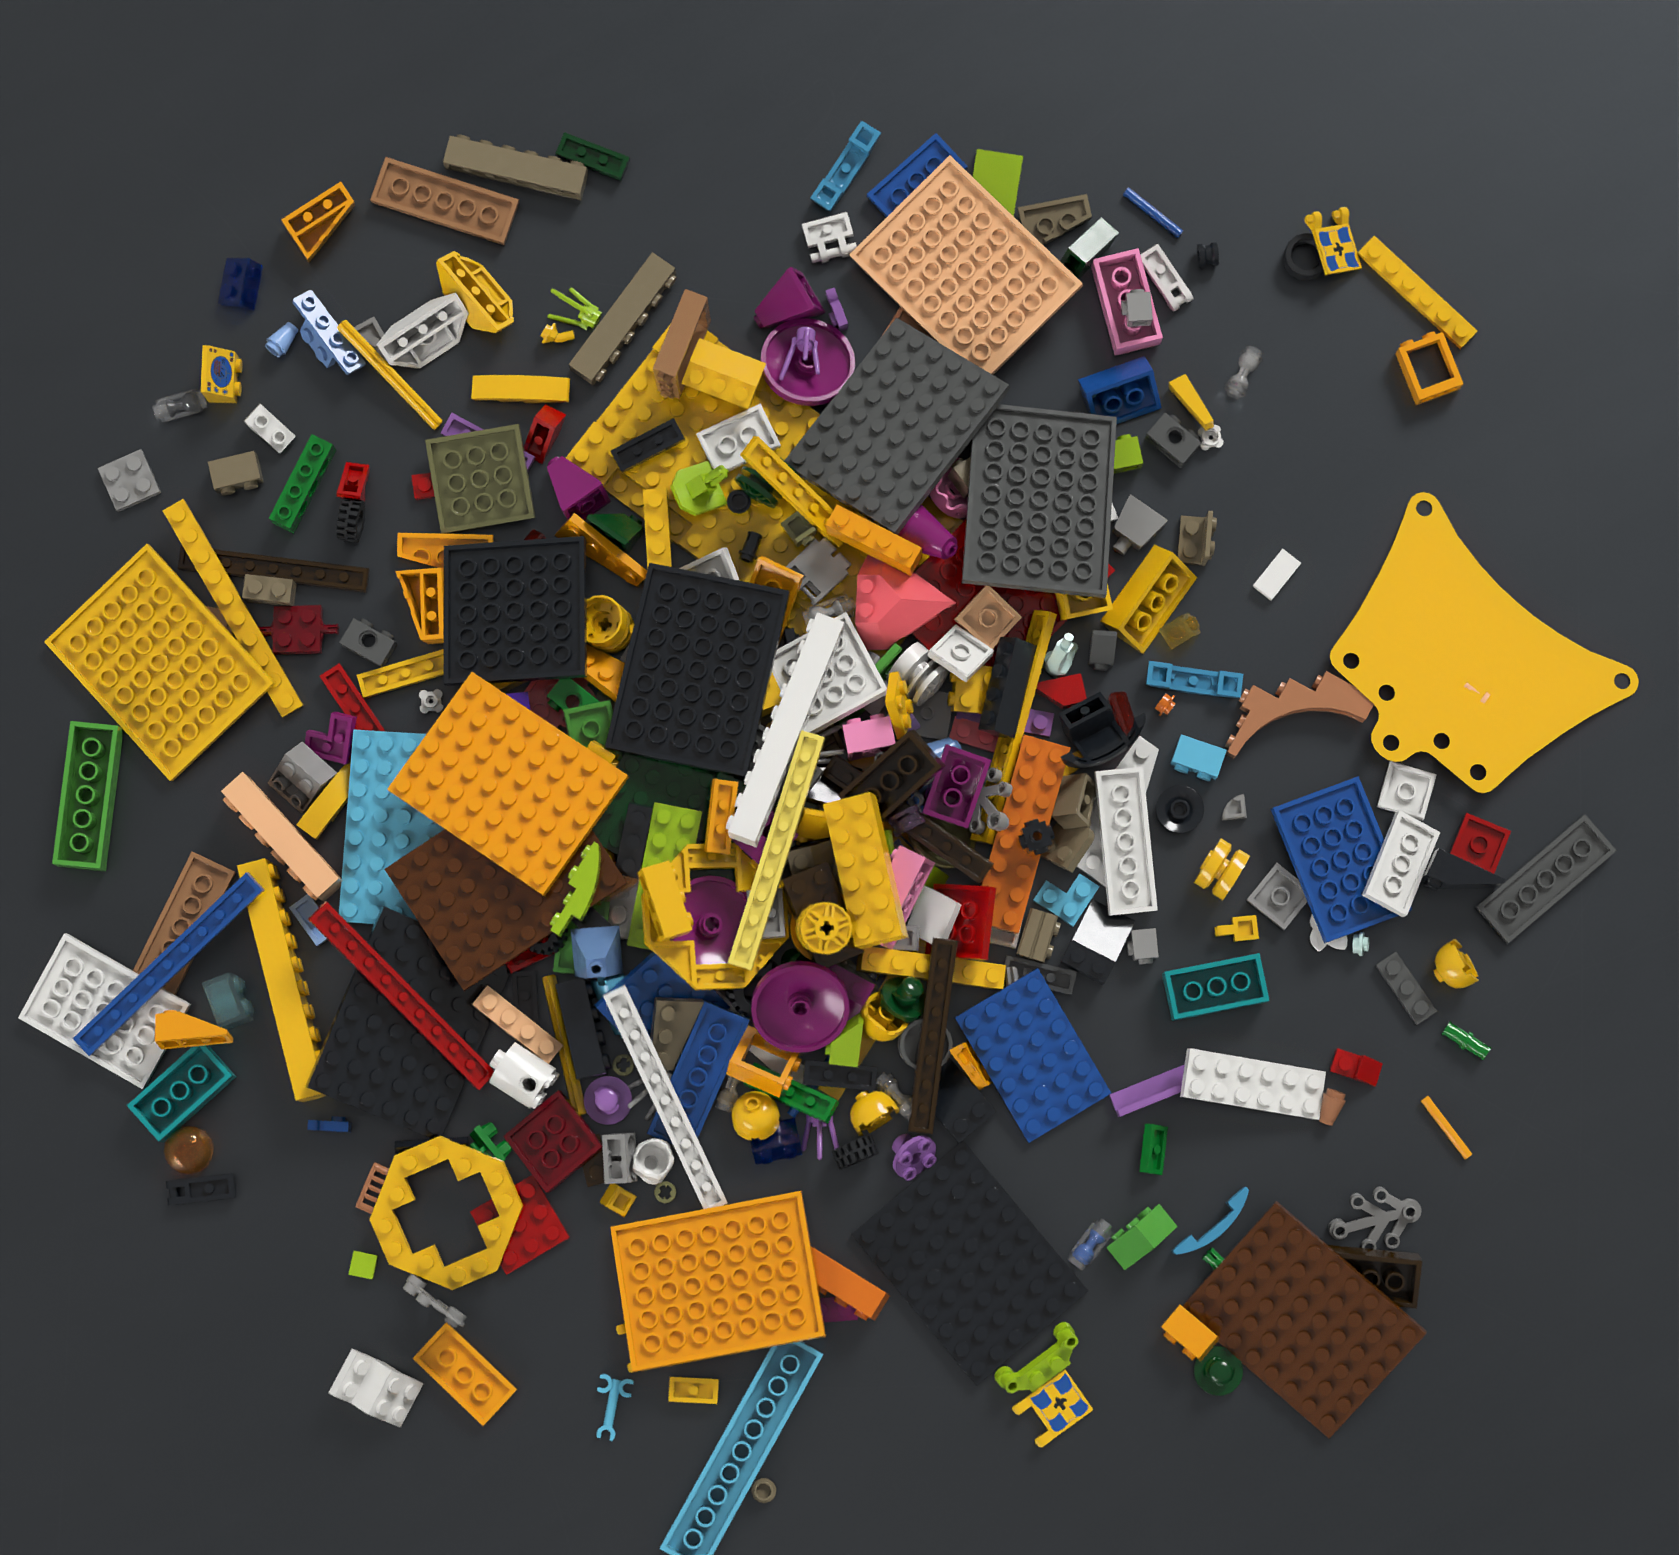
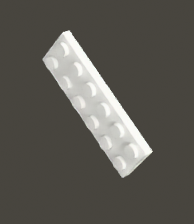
(1125, 841)
(1253, 1084)

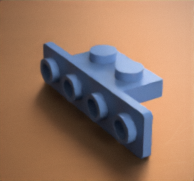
(323, 336)

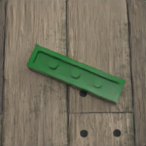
(803, 1098)

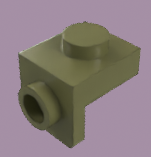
(799, 529)

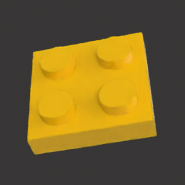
(898, 704)

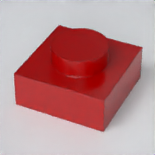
(423, 486)

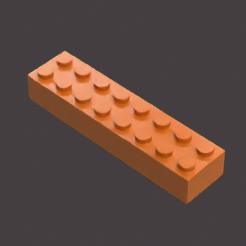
(1033, 796)

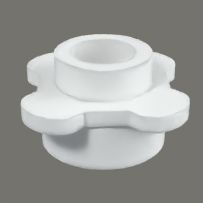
(1206, 442)
(427, 707)

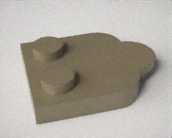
(1069, 846)

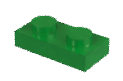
(1153, 1149)

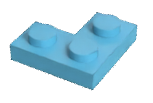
(1067, 905)

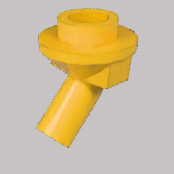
(551, 334)

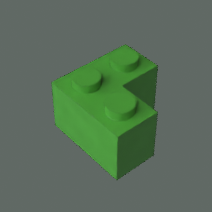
(1141, 1236)

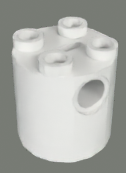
(514, 1073)

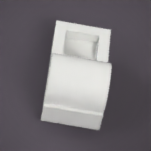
(269, 428)

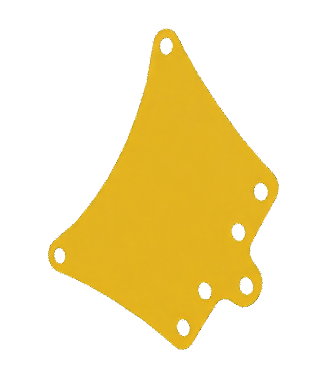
(1446, 623)

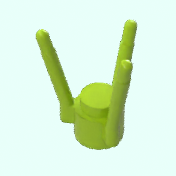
(588, 314)

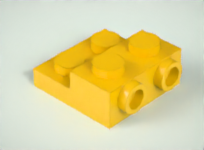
(969, 695)

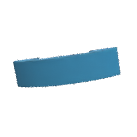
(846, 166)
(1194, 680)
(1236, 1204)

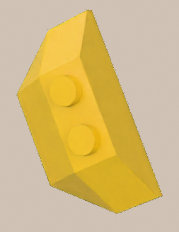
(481, 295)

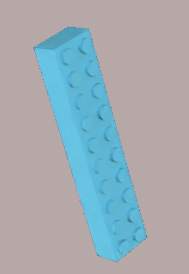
(742, 1450)

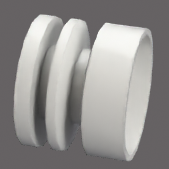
(922, 677)

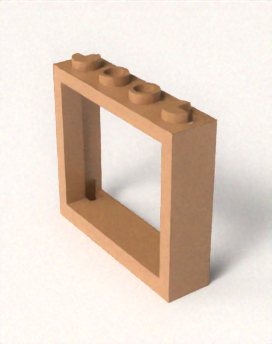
(688, 325)

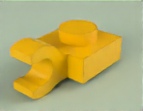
(1242, 928)

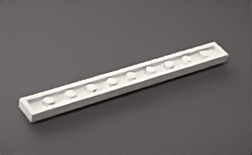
(664, 1098)

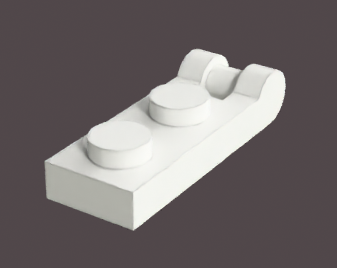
(1165, 277)

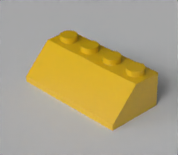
(1149, 598)

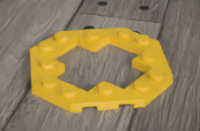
(681, 954)
(427, 1261)

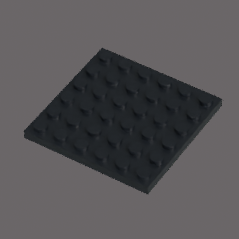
(515, 610)

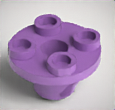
(607, 1100)
(913, 1155)

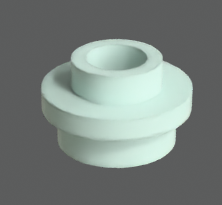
(1360, 943)

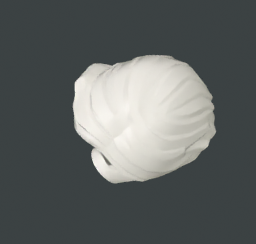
(653, 1160)

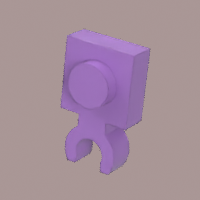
(837, 314)

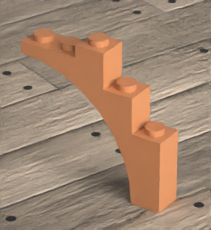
(1330, 695)

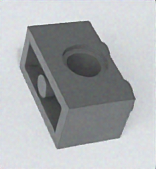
(1179, 452)
(377, 654)

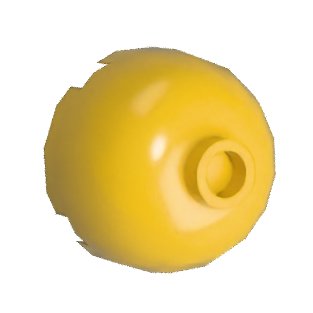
(1454, 966)
(880, 1023)
(871, 1111)
(755, 1115)

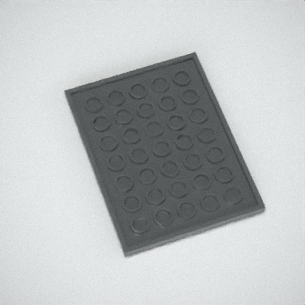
(896, 426)
(1040, 501)

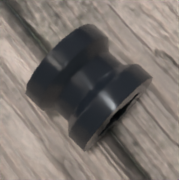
(1208, 254)

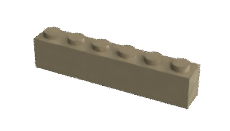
(515, 167)
(622, 319)

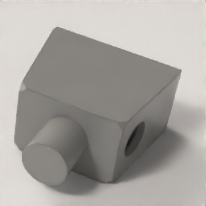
(1136, 525)

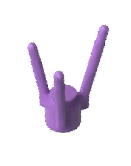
(805, 342)
(819, 1124)

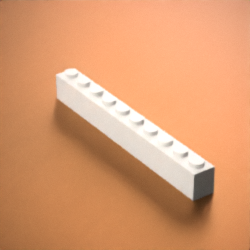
(782, 736)

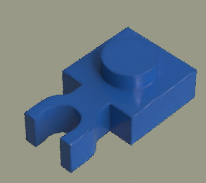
(337, 1124)

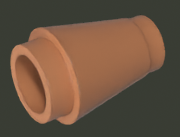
(1331, 1106)

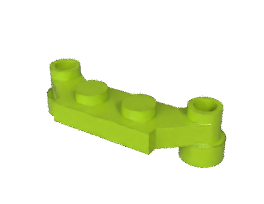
(1044, 1366)

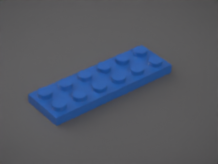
(703, 1065)

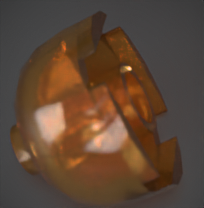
(188, 1150)

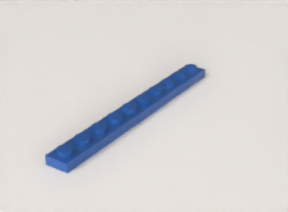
(168, 964)

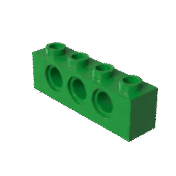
(302, 484)
(566, 688)

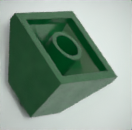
(618, 529)

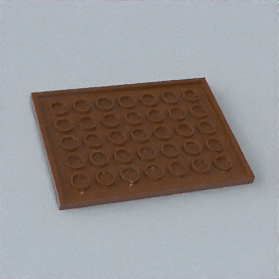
(479, 910)
(1303, 1319)

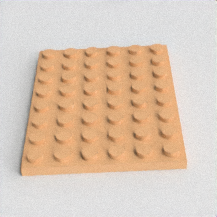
(966, 268)

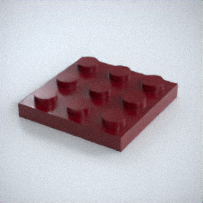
(553, 1141)

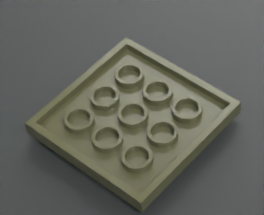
(480, 478)

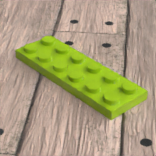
(668, 834)

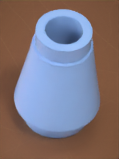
(281, 339)

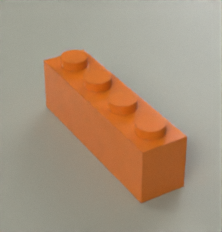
(848, 1287)

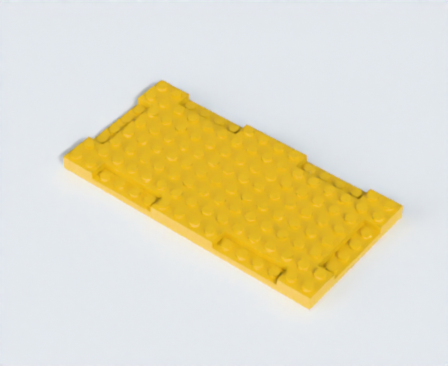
(642, 408)

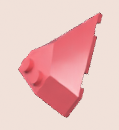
(893, 604)

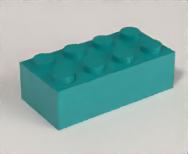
(1215, 987)
(181, 1091)

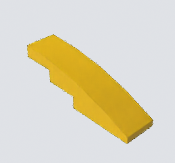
(520, 388)
(327, 804)

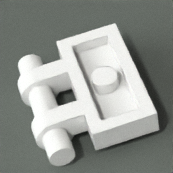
(826, 231)

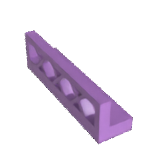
(1148, 1091)

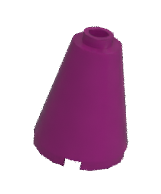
(929, 534)

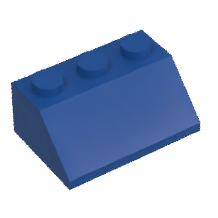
(1121, 391)

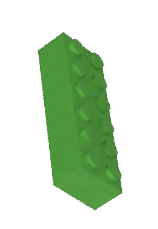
(88, 796)

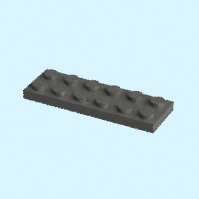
(1545, 879)

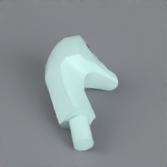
(1059, 660)

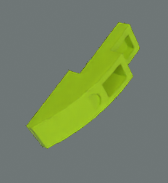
(585, 882)

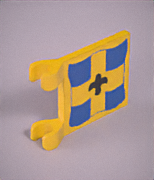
(1334, 243)
(1057, 1405)

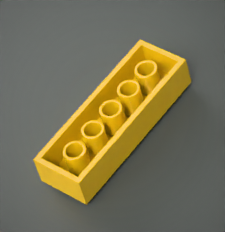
(865, 870)

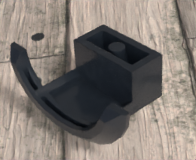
(1095, 732)

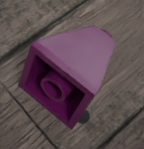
(787, 301)
(576, 489)

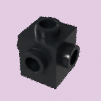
(1026, 838)

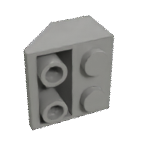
(301, 777)

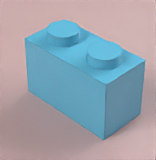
(1198, 758)

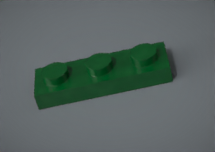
(592, 156)

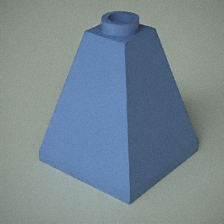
(597, 951)

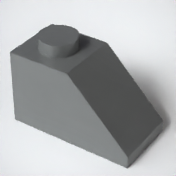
(1102, 649)

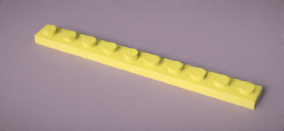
(776, 850)

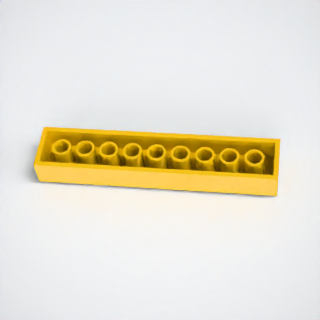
(283, 977)

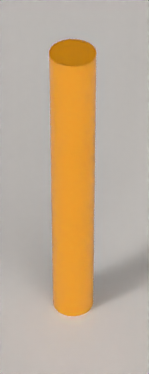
(1446, 1127)

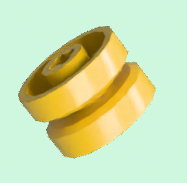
(1222, 869)

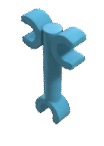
(615, 1387)

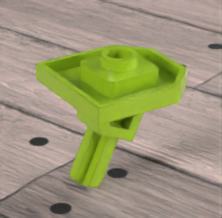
(698, 488)

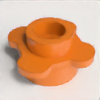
(1165, 704)

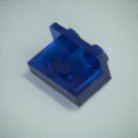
(240, 283)
(780, 1145)

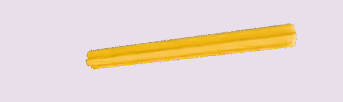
(389, 374)
(573, 1085)

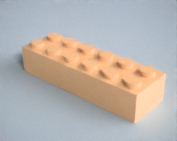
(279, 833)

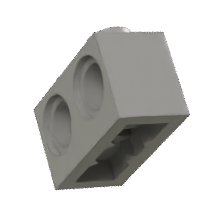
(618, 1157)

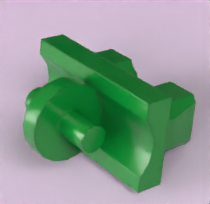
(483, 1143)

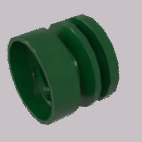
(757, 487)

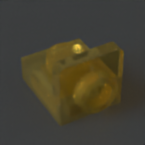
(1180, 630)

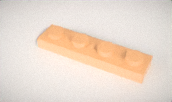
(517, 1024)

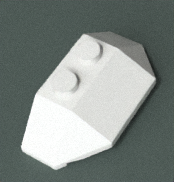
(425, 332)

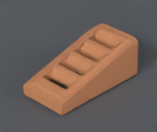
(371, 1177)

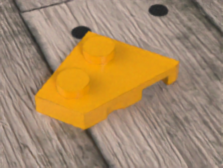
(971, 1065)

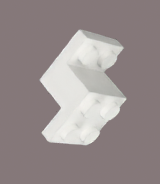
(376, 1388)

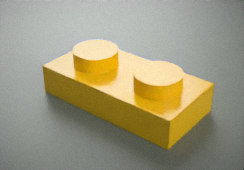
(693, 1390)

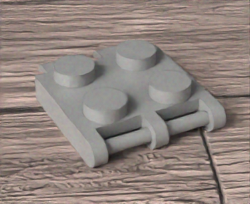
(820, 569)

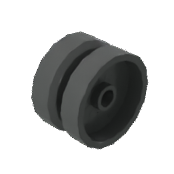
(909, 1042)

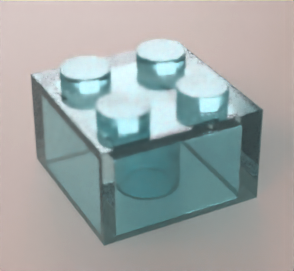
(228, 1001)

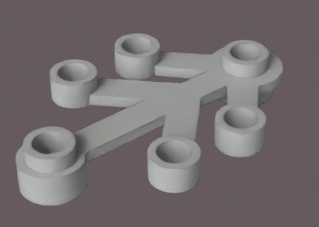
(996, 820)
(1378, 1219)
(416, 1285)

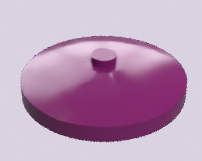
(800, 381)
(715, 916)
(800, 1006)

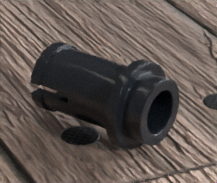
(750, 547)

